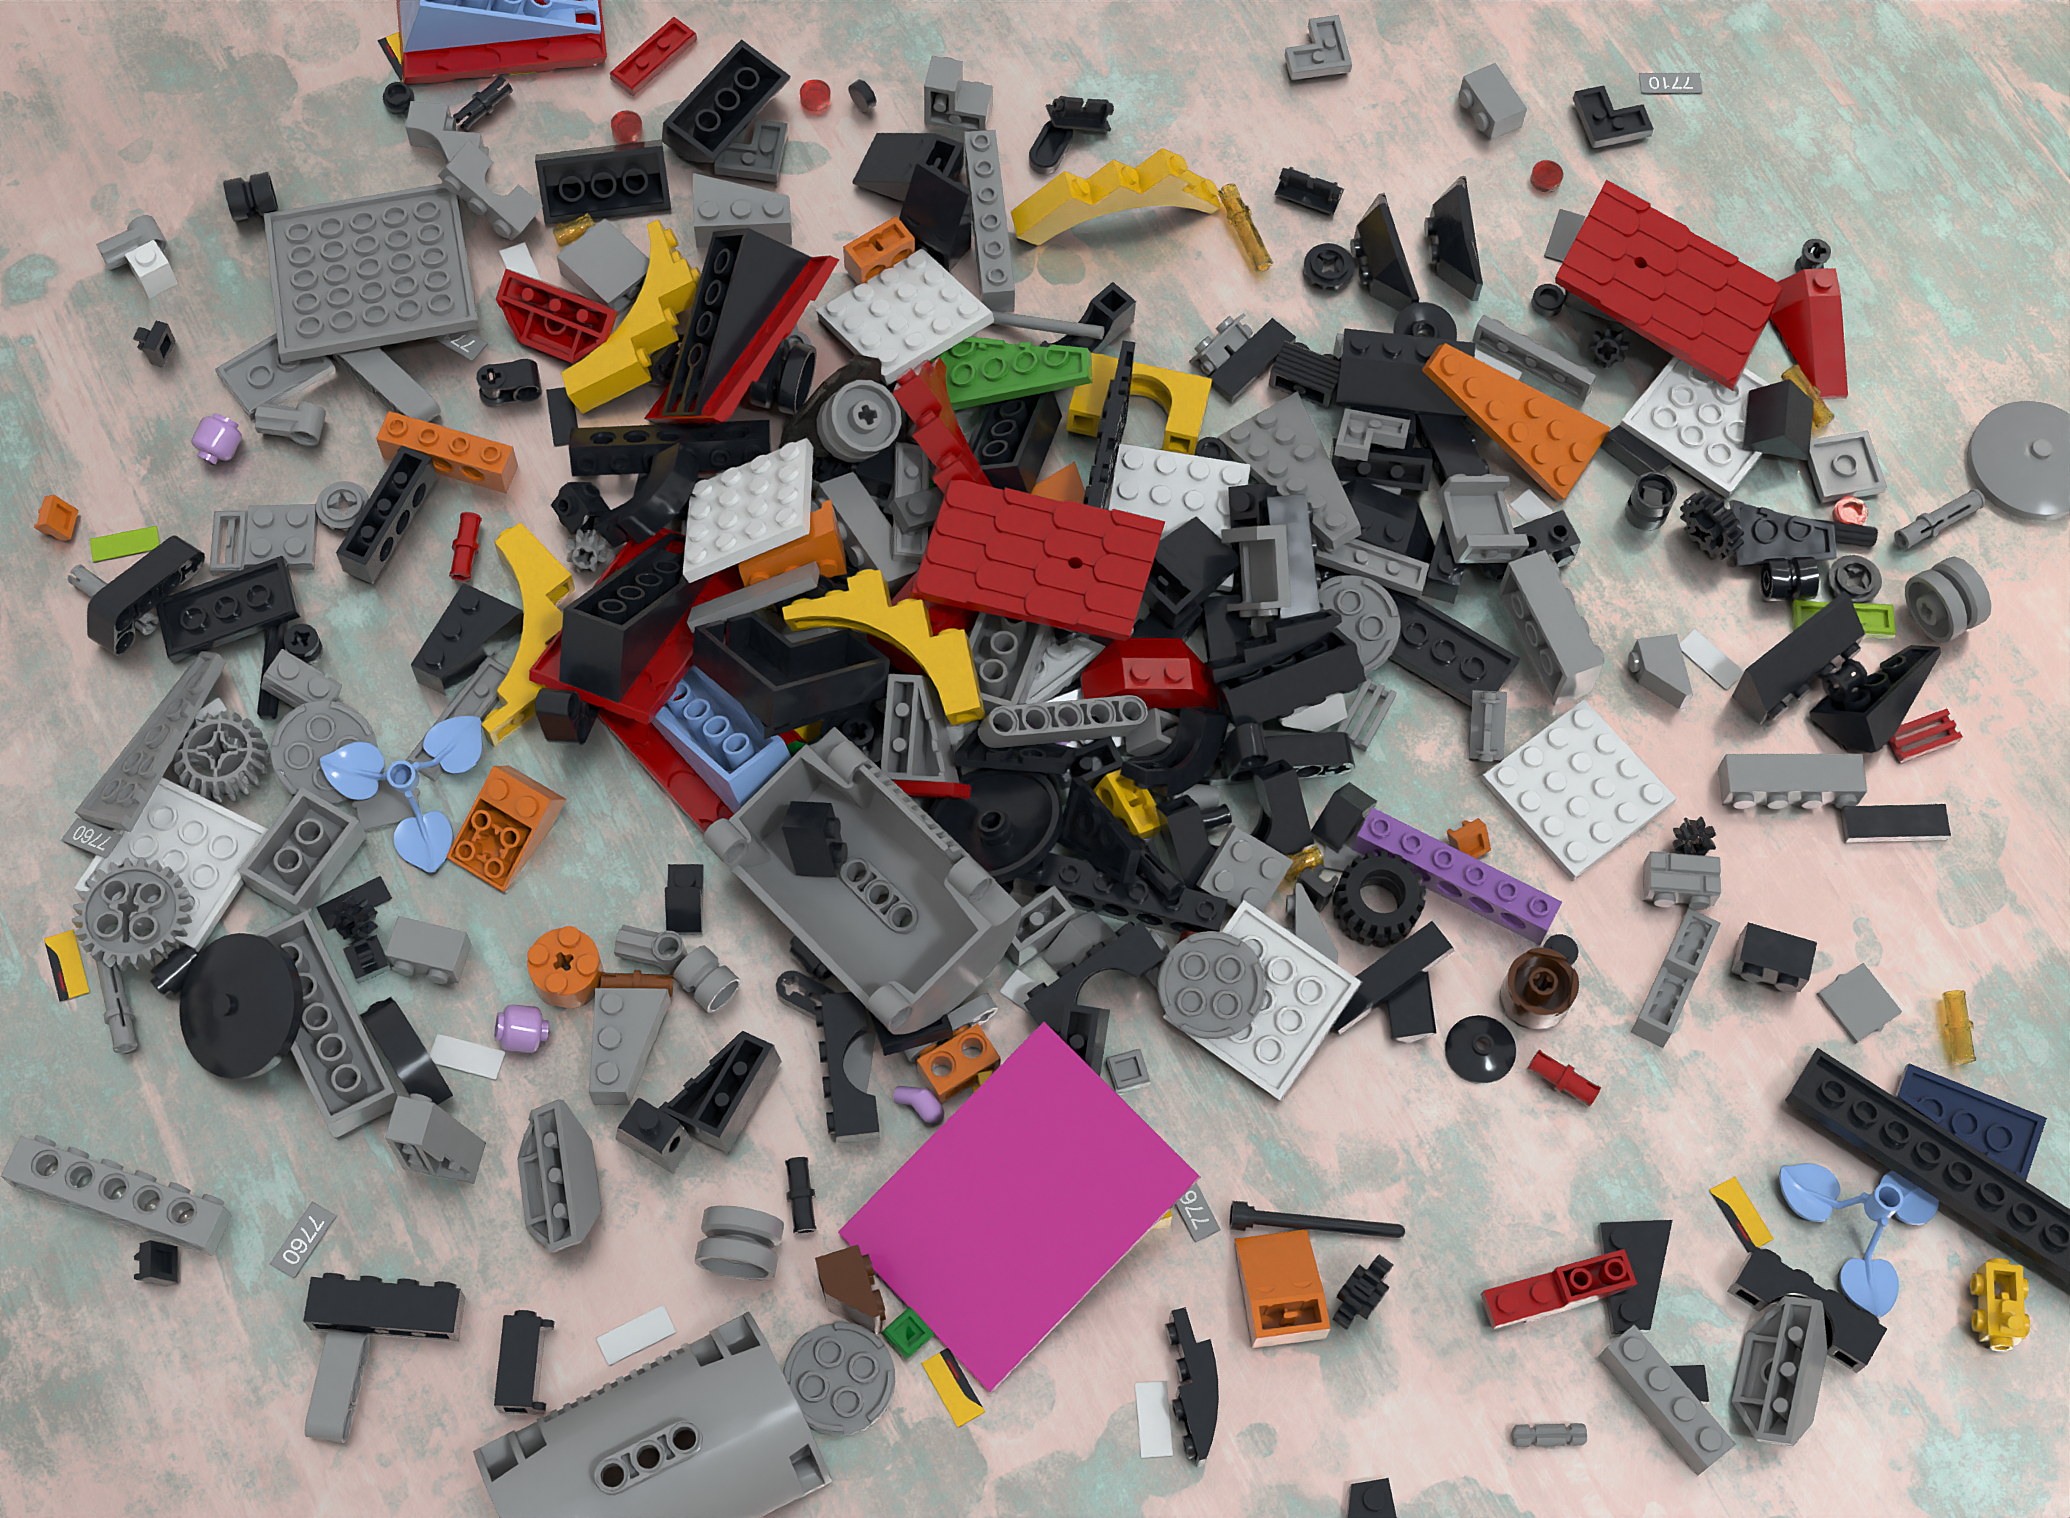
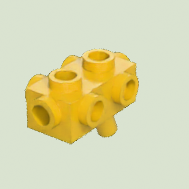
(2002, 1316)

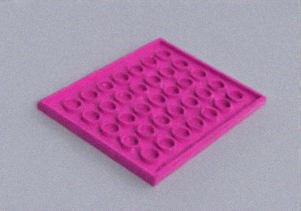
(1019, 1206)

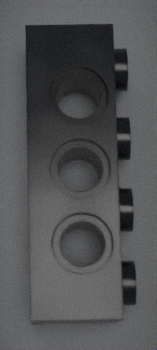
(387, 514)

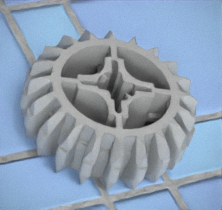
(234, 768)

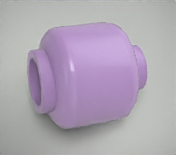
(216, 438)
(521, 1028)

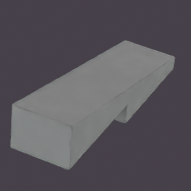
(1675, 978)

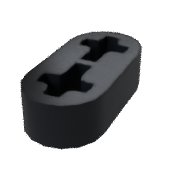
(667, 359)
(805, 985)

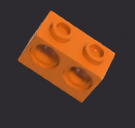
(878, 250)
(963, 1069)

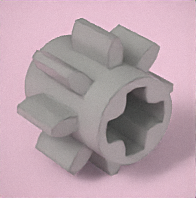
(583, 558)

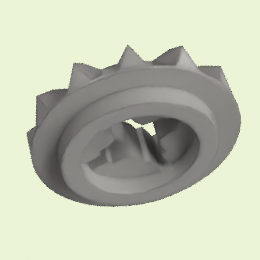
(331, 499)

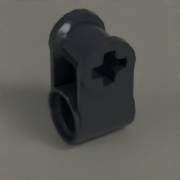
(511, 381)

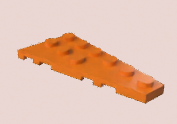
(1531, 427)

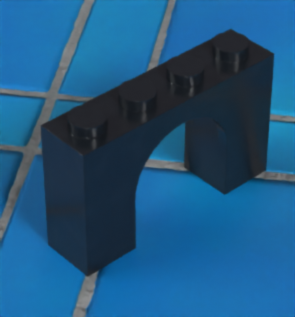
(1281, 823)

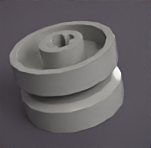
(859, 421)
(1948, 599)
(739, 1242)

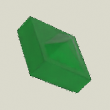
(907, 1333)

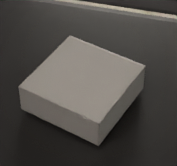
(1128, 1071)

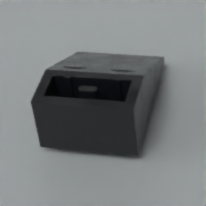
(893, 158)
(938, 215)
(1187, 570)

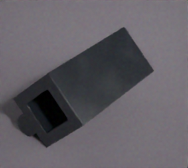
(521, 1363)

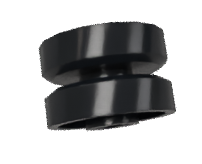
(786, 378)
(861, 726)

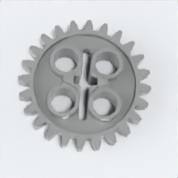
(100, 912)

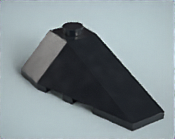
(1877, 709)

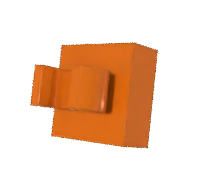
(56, 518)
(1470, 838)

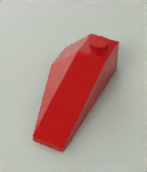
(1812, 328)

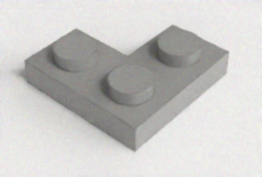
(1325, 55)
(1363, 428)

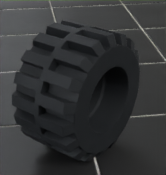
(1386, 873)

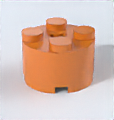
(559, 949)

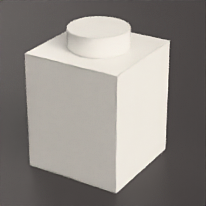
(151, 269)

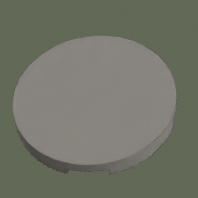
(1367, 616)
(308, 735)
(1212, 985)
(840, 1378)

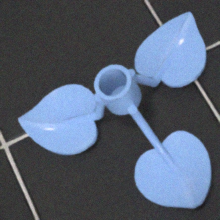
(359, 765)
(1812, 1194)

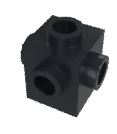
(578, 506)

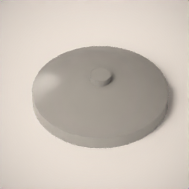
(2023, 460)

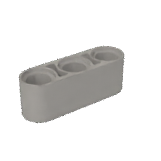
(337, 1385)

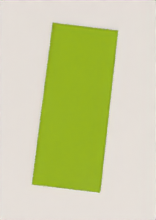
(124, 543)

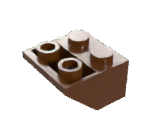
(847, 1288)

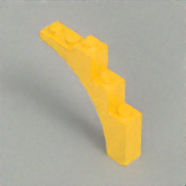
(1113, 188)
(649, 326)
(908, 627)

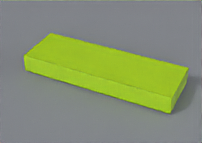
(1875, 618)

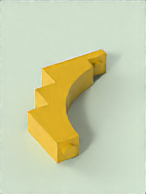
(542, 585)

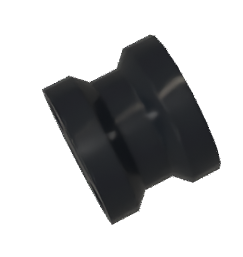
(308, 652)

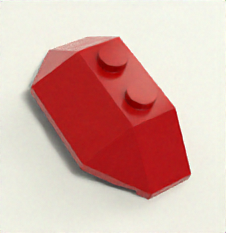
(553, 317)
(1154, 669)

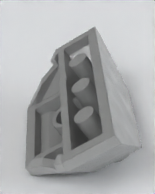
(558, 1177)
(1782, 1371)

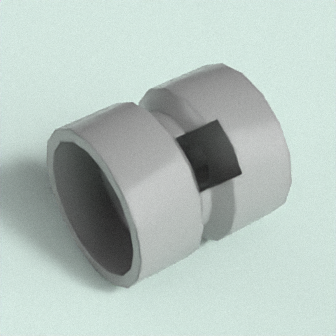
(702, 974)

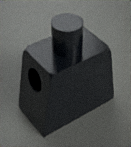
(651, 1134)

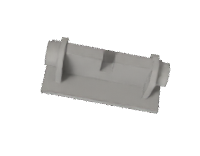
(1212, 351)
(1488, 725)

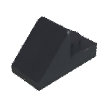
(684, 898)

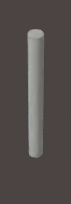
(1048, 325)

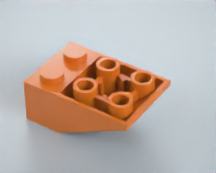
(505, 826)
(1282, 1289)

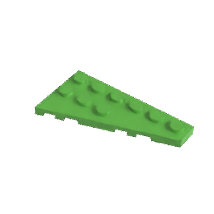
(996, 371)

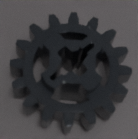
(1711, 525)
(1362, 1292)

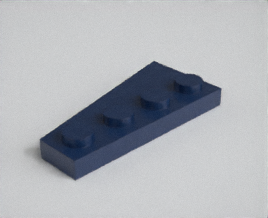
(1983, 1121)

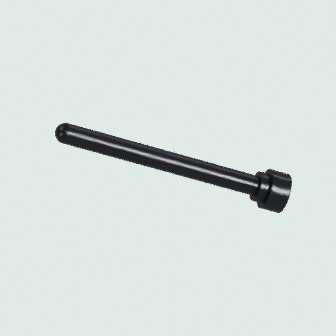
(1246, 1216)

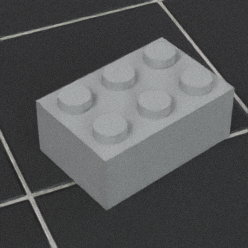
(302, 852)

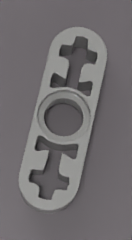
(973, 1012)

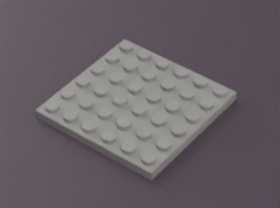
(369, 272)

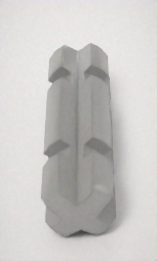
(1549, 1435)

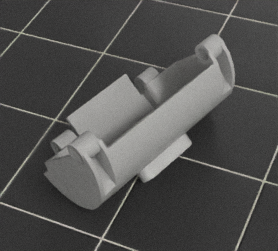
(957, 907)
(724, 1388)

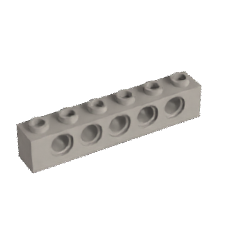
(989, 221)
(200, 1233)

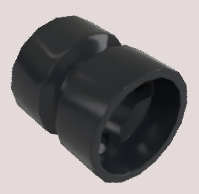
(250, 196)
(1651, 500)
(1793, 578)

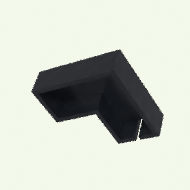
(789, 679)

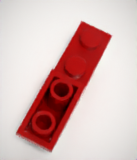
(1559, 1290)

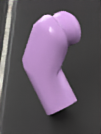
(923, 1102)

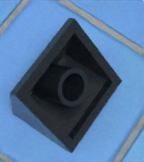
(1779, 420)

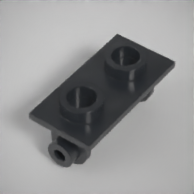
(1069, 113)
(1309, 191)

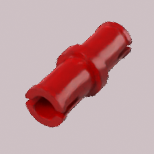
(465, 547)
(1564, 1078)

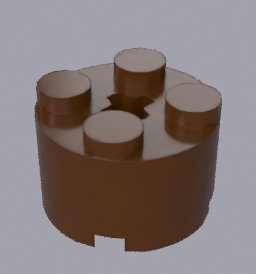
(1558, 988)

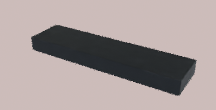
(1394, 973)

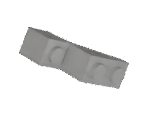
(434, 128)

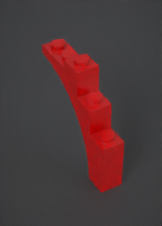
(927, 402)

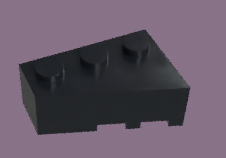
(464, 637)

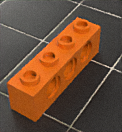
(452, 451)

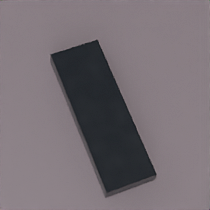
(1251, 360)
(1895, 823)

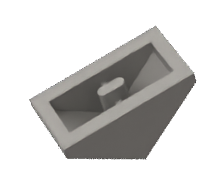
(1076, 939)

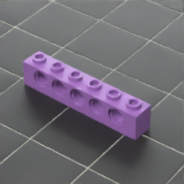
(1461, 877)

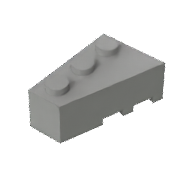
(730, 206)
(916, 732)
(622, 1037)
(432, 1140)

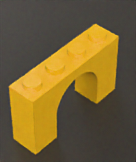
(1179, 393)

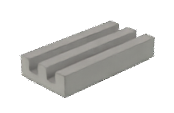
(228, 567)
(1377, 691)

